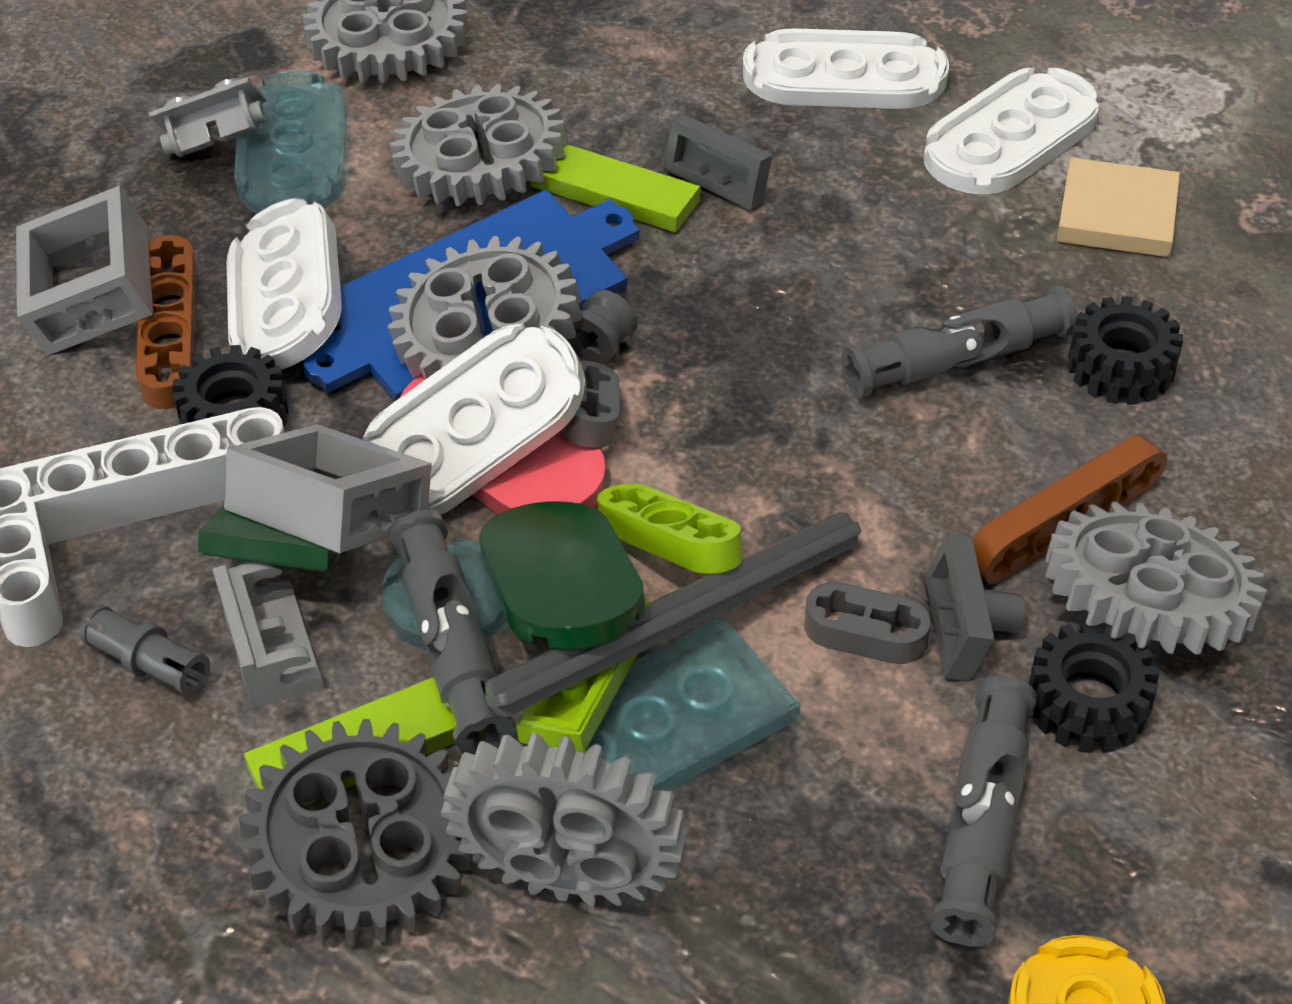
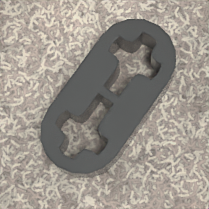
(599, 409)
(867, 622)

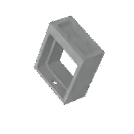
(117, 292)
(324, 486)

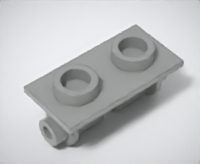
(232, 106)

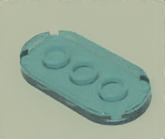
(298, 147)

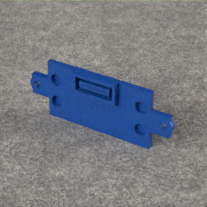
(362, 333)

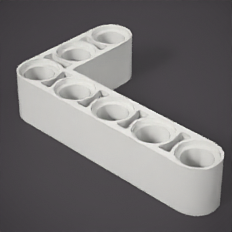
(102, 491)

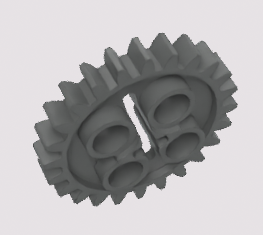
(291, 842)

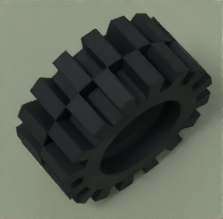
(1121, 372)
(227, 377)
(1086, 716)

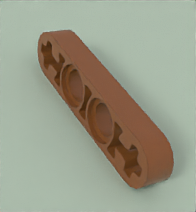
(167, 319)
(1026, 530)

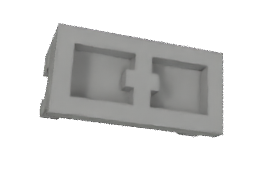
(267, 634)

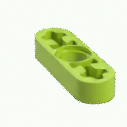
(672, 528)

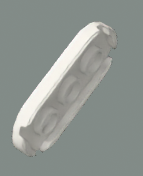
(845, 69)
(1010, 130)
(284, 282)
(484, 410)

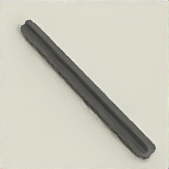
(673, 614)

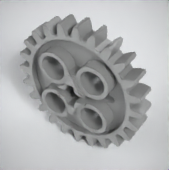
(384, 35)
(443, 158)
(442, 311)
(1155, 577)
(564, 820)

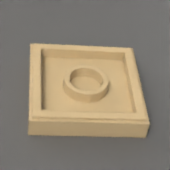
(1119, 207)

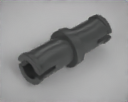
(145, 649)

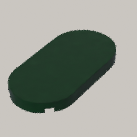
(561, 574)

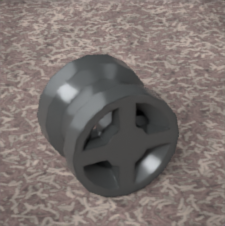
(604, 325)

